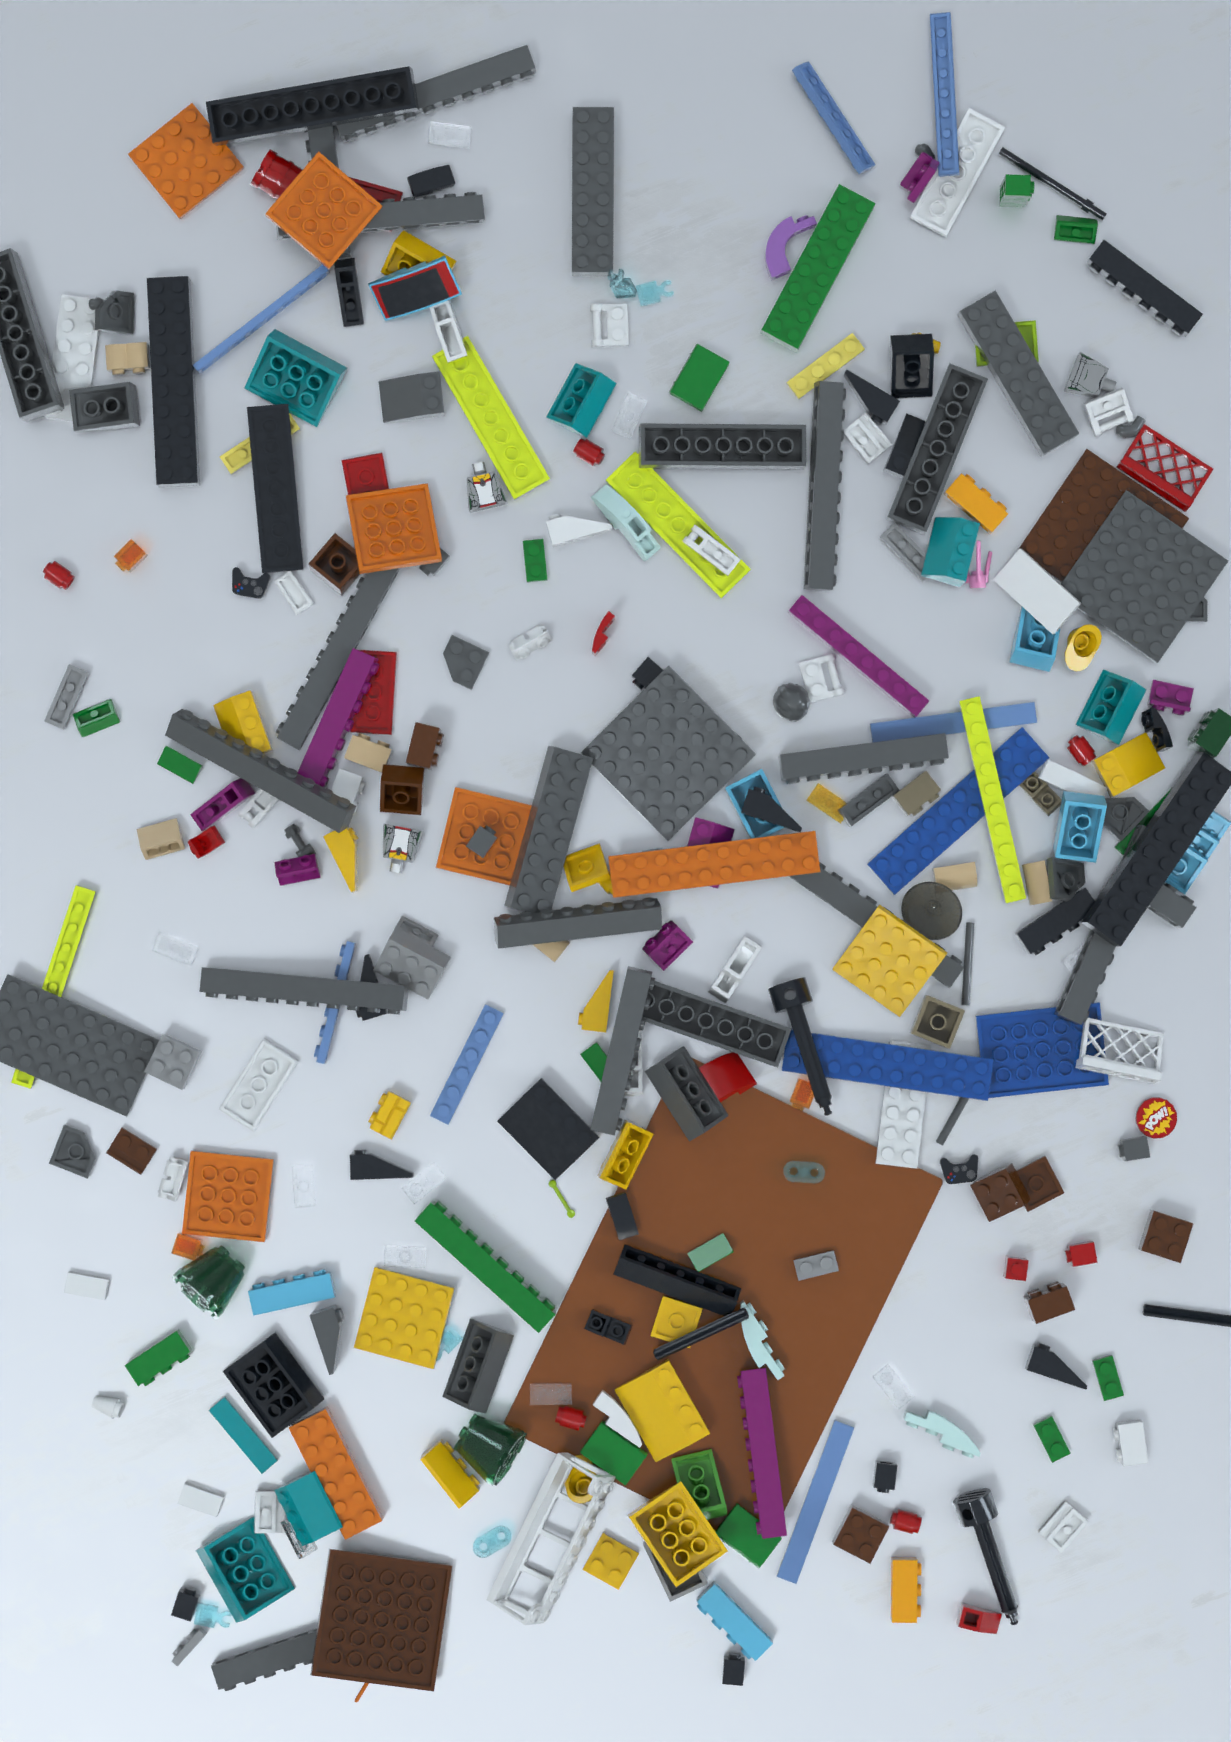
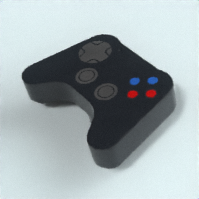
(249, 586)
(960, 1172)

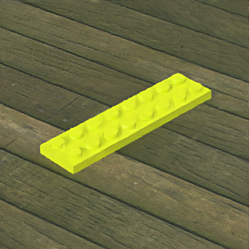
(492, 421)
(671, 520)

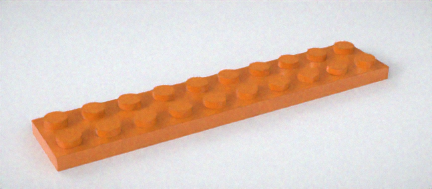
(714, 864)

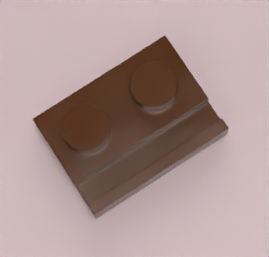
(131, 1151)

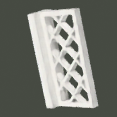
(1114, 1067)

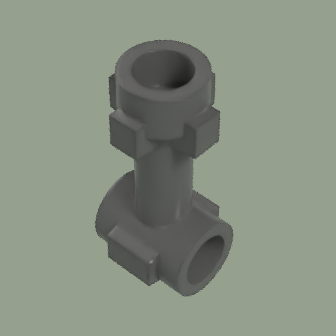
(292, 832)

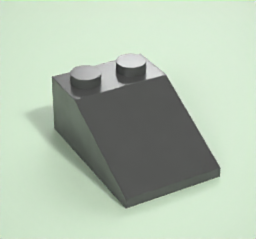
(412, 397)
(105, 407)
(328, 1328)

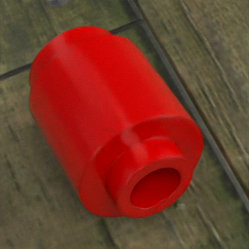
(589, 452)
(58, 575)
(1081, 750)
(570, 1417)
(905, 1521)

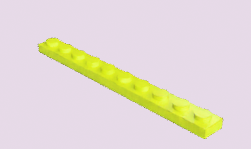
(992, 799)
(63, 955)

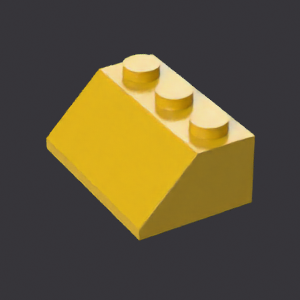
(411, 251)
(243, 721)
(625, 1154)
(450, 1473)

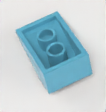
(1033, 643)

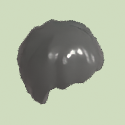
(791, 701)

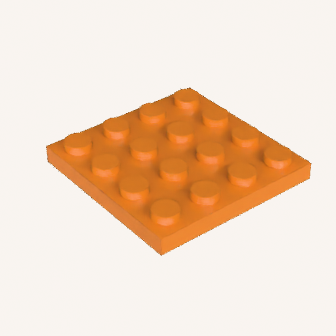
(185, 162)
(323, 210)
(393, 528)
(465, 816)
(227, 1196)

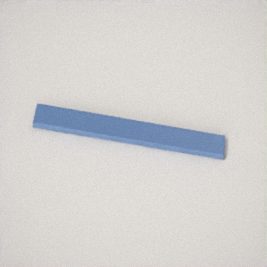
(944, 94)
(262, 318)
(952, 722)
(815, 1501)

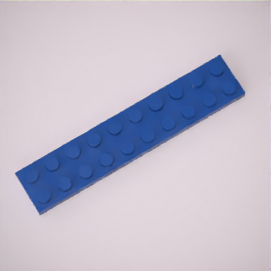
(954, 814)
(896, 1066)

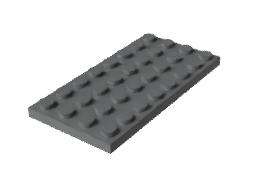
(72, 1046)

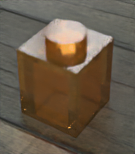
(130, 556)
(801, 1095)
(188, 1246)

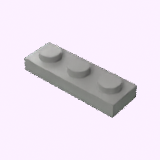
(905, 549)
(66, 696)

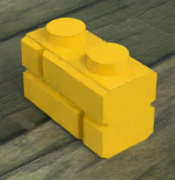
(389, 1115)

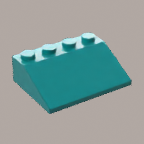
(295, 376)
(245, 1570)

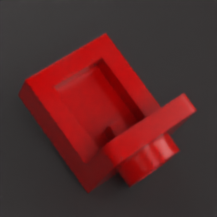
(206, 842)

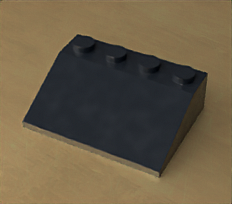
(548, 1129)
(273, 1385)

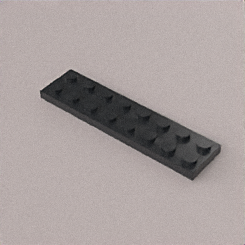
(275, 488)

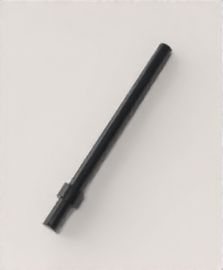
(1086, 205)

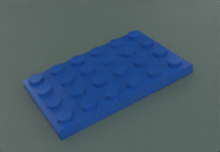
(1036, 1051)

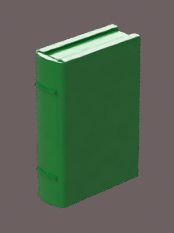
(699, 377)
(613, 1453)
(740, 1534)

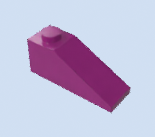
(222, 803)

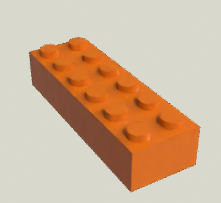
(337, 1471)

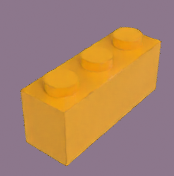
(976, 503)
(905, 1589)

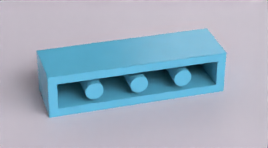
(291, 1293)
(734, 1621)

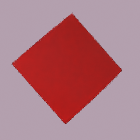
(600, 638)
(727, 1076)

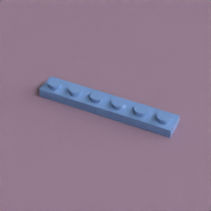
(833, 117)
(327, 1030)
(466, 1064)

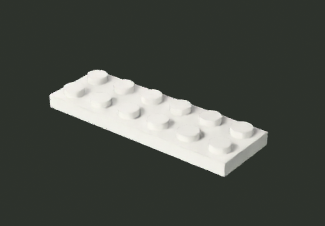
(947, 194)
(73, 350)
(901, 1122)

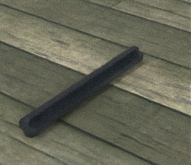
(1187, 1315)
(701, 1334)

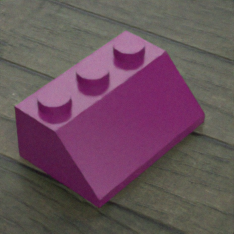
(709, 832)

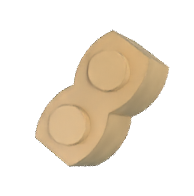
(127, 358)

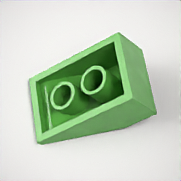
(701, 1480)

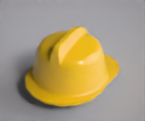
(1082, 646)
(578, 1484)

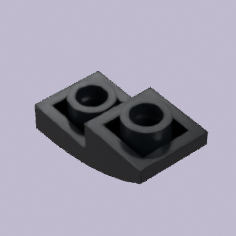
(430, 180)
(1154, 723)
(622, 1216)
(608, 1327)

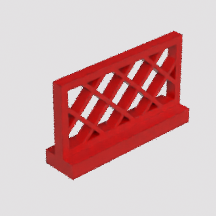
(1153, 480)

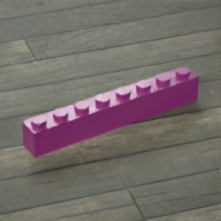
(858, 656)
(338, 717)
(763, 1453)

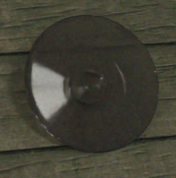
(932, 910)

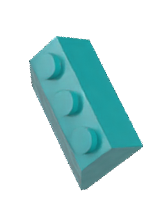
(581, 400)
(950, 550)
(1111, 707)
(308, 1508)

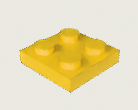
(586, 868)
(675, 1319)
(610, 1561)

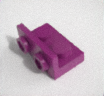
(919, 175)
(1171, 697)
(297, 869)
(667, 945)

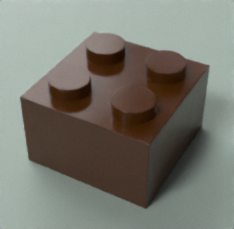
(336, 564)
(424, 746)
(402, 789)
(1000, 1192)
(1165, 1236)
(1049, 1302)
(860, 1534)

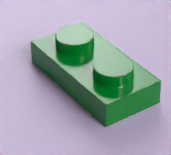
(535, 560)
(1107, 1378)
(1051, 1439)

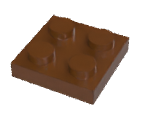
(1039, 1183)

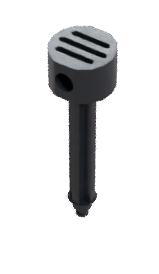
(803, 1035)
(976, 1510)

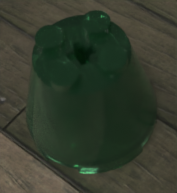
(211, 1280)
(490, 1447)

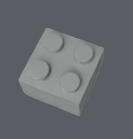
(173, 1061)

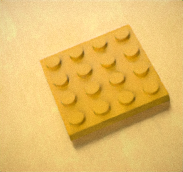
(889, 960)
(404, 1317)

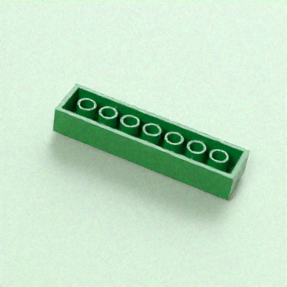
(817, 268)
(485, 1266)

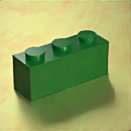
(1016, 190)
(159, 1358)

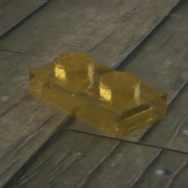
(826, 802)

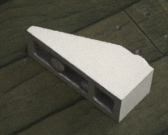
(569, 529)

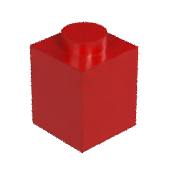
(1081, 1254)
(1015, 1268)

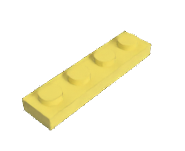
(825, 365)
(241, 453)

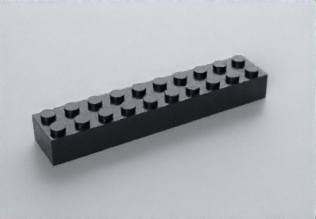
(312, 106)
(173, 381)
(1158, 849)

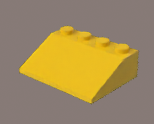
(662, 1410)
(677, 1533)

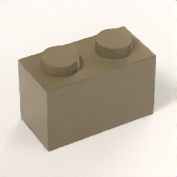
(917, 793)

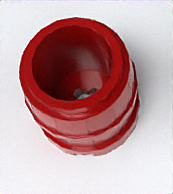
(275, 174)

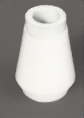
(109, 1406)

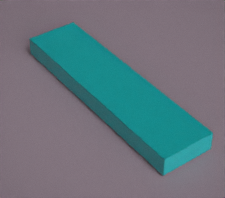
(243, 1435)

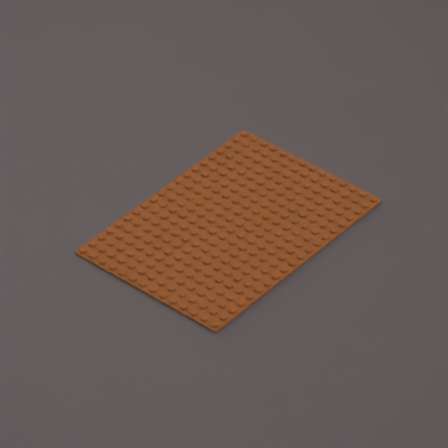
(816, 1326)

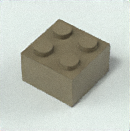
(937, 1021)

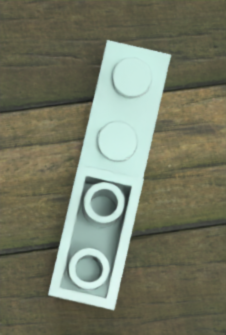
(627, 520)
(754, 1333)
(951, 1434)

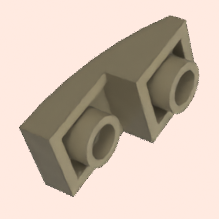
(1041, 793)

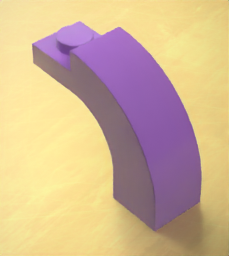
(775, 255)

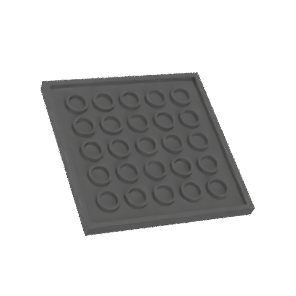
(1142, 576)
(668, 753)

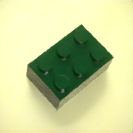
(1212, 733)

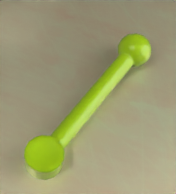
(570, 1213)

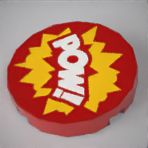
(1156, 1117)

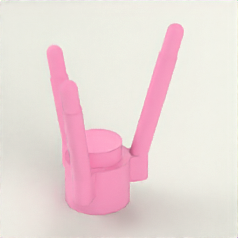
(979, 578)

